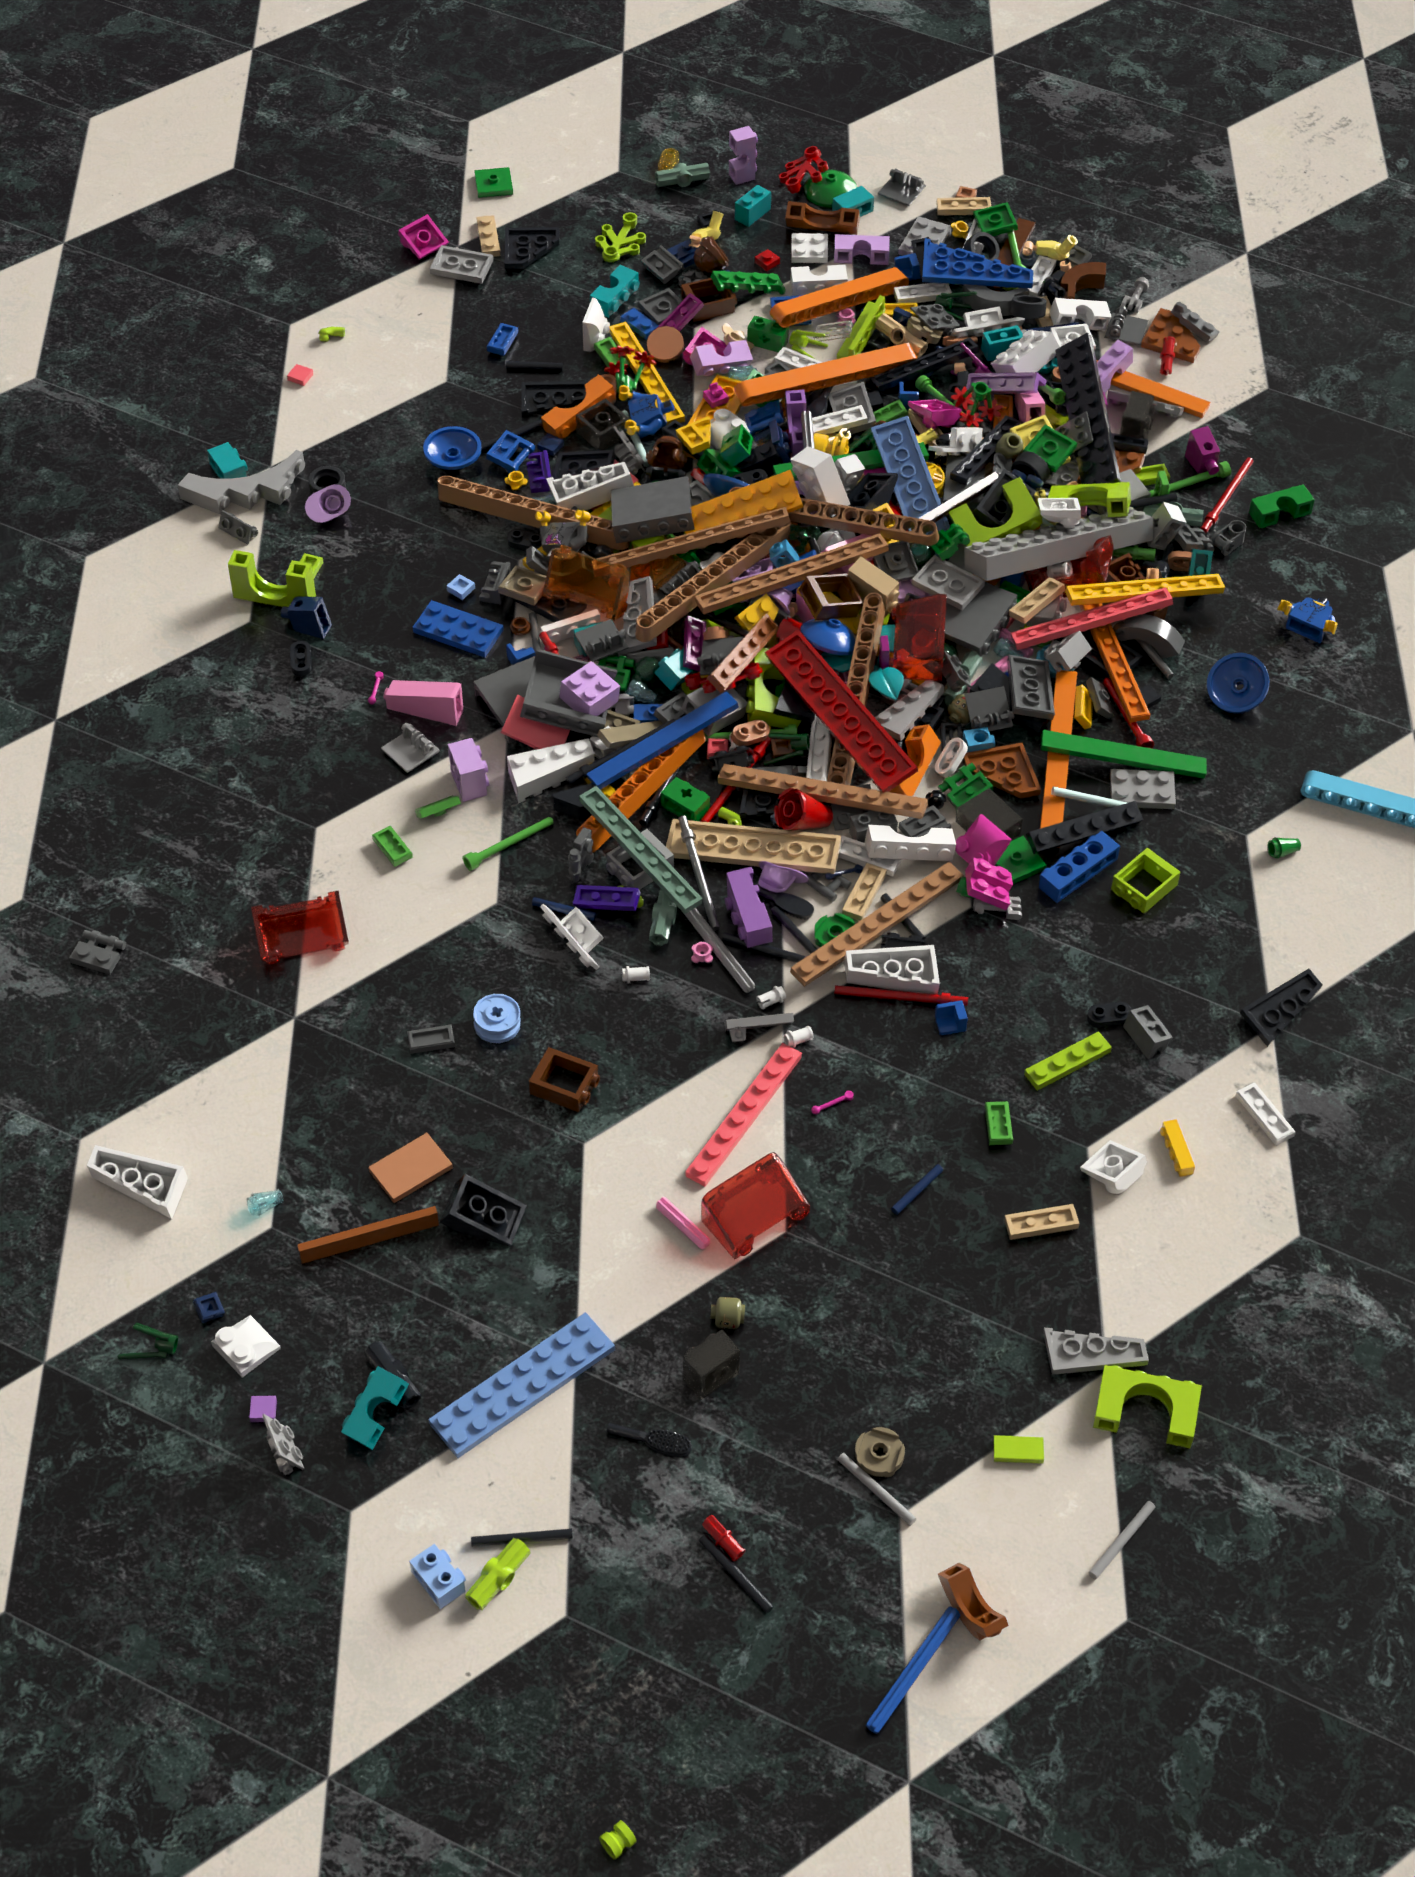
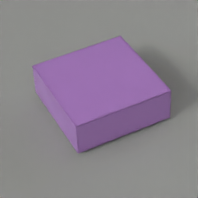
(262, 1405)

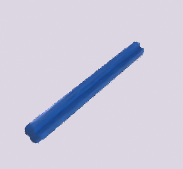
(913, 1670)

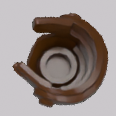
(710, 256)
(667, 454)

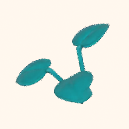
(885, 681)

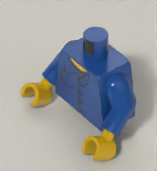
(646, 412)
(1309, 618)

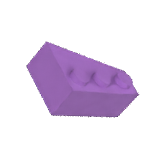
(747, 909)

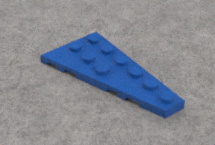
(966, 267)

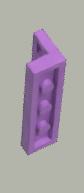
(1009, 382)

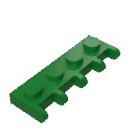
(747, 281)

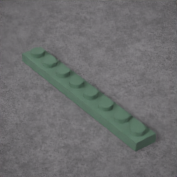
(640, 850)

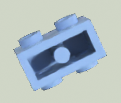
(438, 1576)

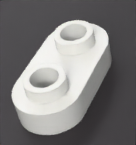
(951, 757)

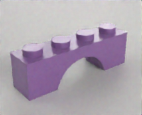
(794, 405)

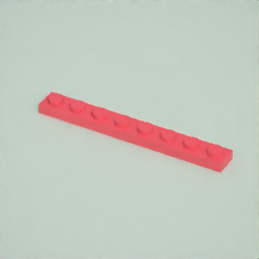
(1091, 618)
(743, 1115)

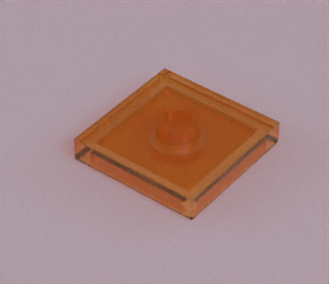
(660, 570)

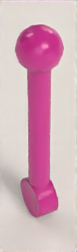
(379, 676)
(848, 1096)

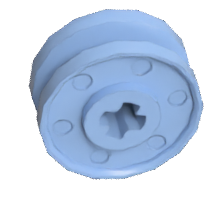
(496, 1018)

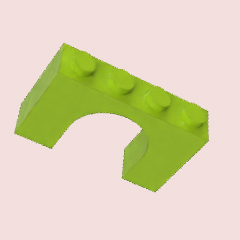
(1111, 495)
(1024, 516)
(250, 586)
(760, 700)
(1178, 1396)

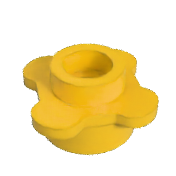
(960, 229)
(516, 480)

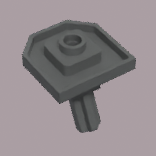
(897, 561)

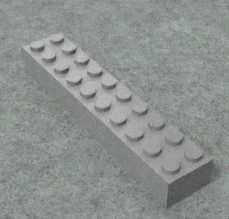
(1054, 544)

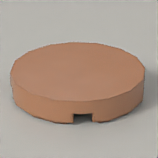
(665, 344)

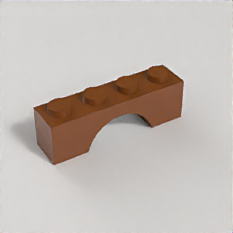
(840, 221)

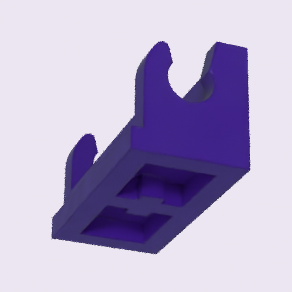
(538, 472)

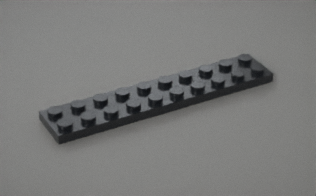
(1084, 393)

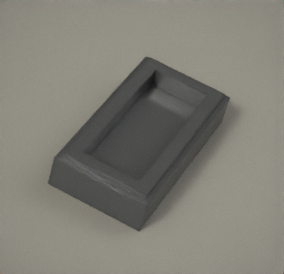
(431, 1039)

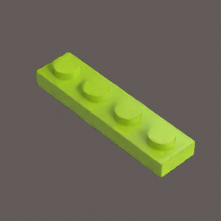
(1067, 1060)

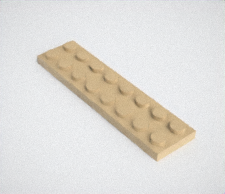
(754, 844)

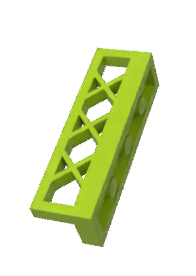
(862, 328)

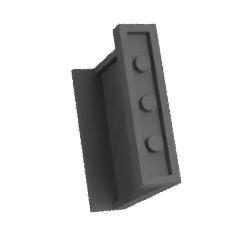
(651, 509)
(981, 619)
(502, 688)
(543, 694)

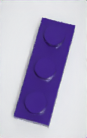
(606, 898)

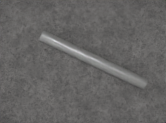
(876, 1489)
(1121, 1540)

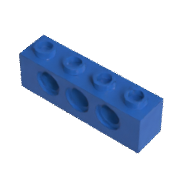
(1079, 866)

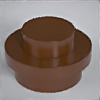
(520, 626)

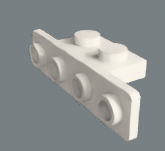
(984, 321)
(961, 440)
(578, 931)

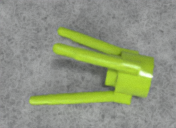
(799, 339)

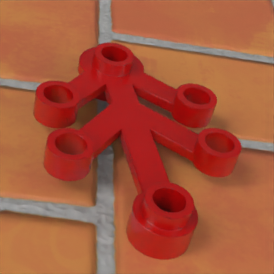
(812, 154)
(694, 680)

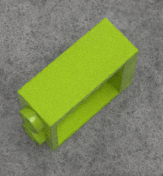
(1156, 867)

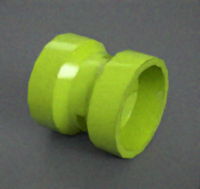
(617, 1839)

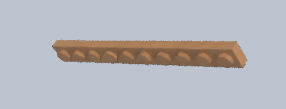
(699, 539)
(791, 573)
(824, 791)
(876, 923)

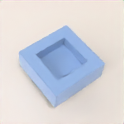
(460, 587)

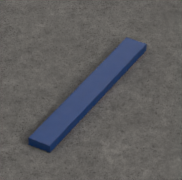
(662, 740)

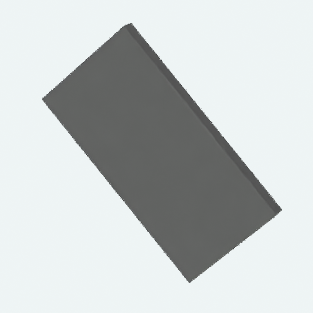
(953, 488)
(1030, 687)

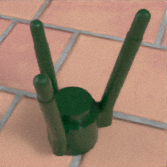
(947, 303)
(865, 439)
(799, 742)
(164, 1342)

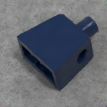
(308, 616)

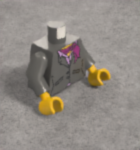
(563, 533)

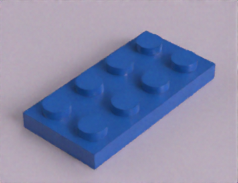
(458, 628)

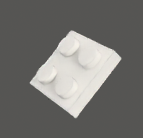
(809, 248)

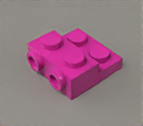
(988, 883)

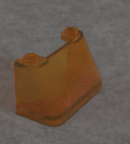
(587, 581)

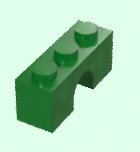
(1294, 500)

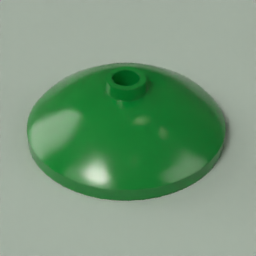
(832, 185)

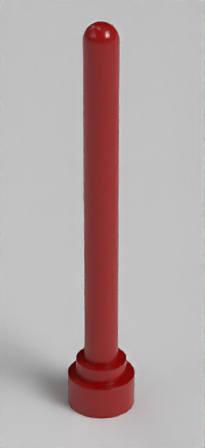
(1142, 740)

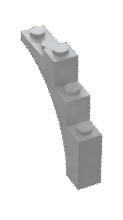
(244, 491)

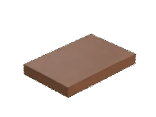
(410, 1167)

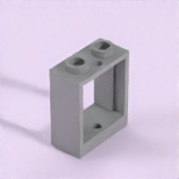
(619, 855)

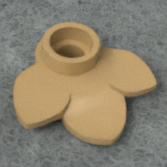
(731, 336)

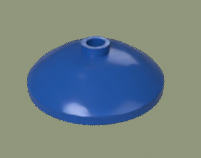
(452, 448)
(721, 484)
(829, 636)
(1233, 671)

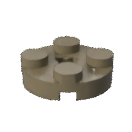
(920, 329)
(879, 1465)

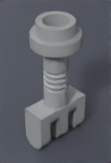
(1141, 285)
(1012, 911)

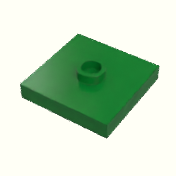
(493, 182)
(996, 219)
(1051, 447)
(1020, 860)

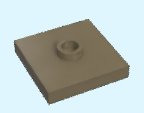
(523, 585)

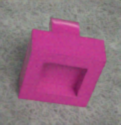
(715, 395)

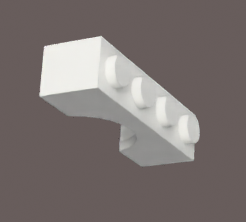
(886, 843)

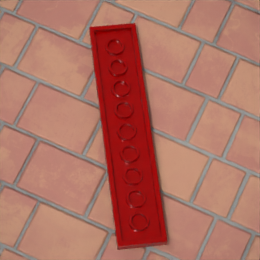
(841, 712)

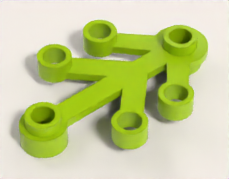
(613, 253)

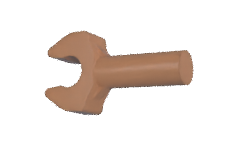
(949, 340)

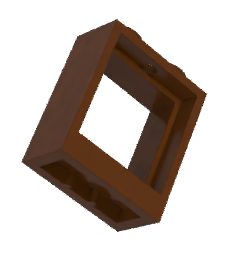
(712, 309)
(812, 590)
(554, 1094)

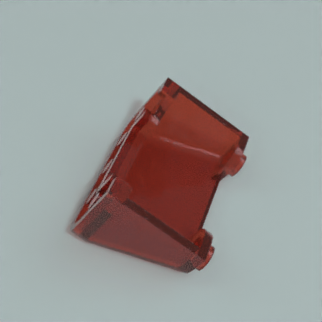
(1086, 570)
(920, 637)
(300, 928)
(752, 1204)

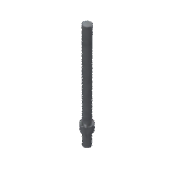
(688, 837)

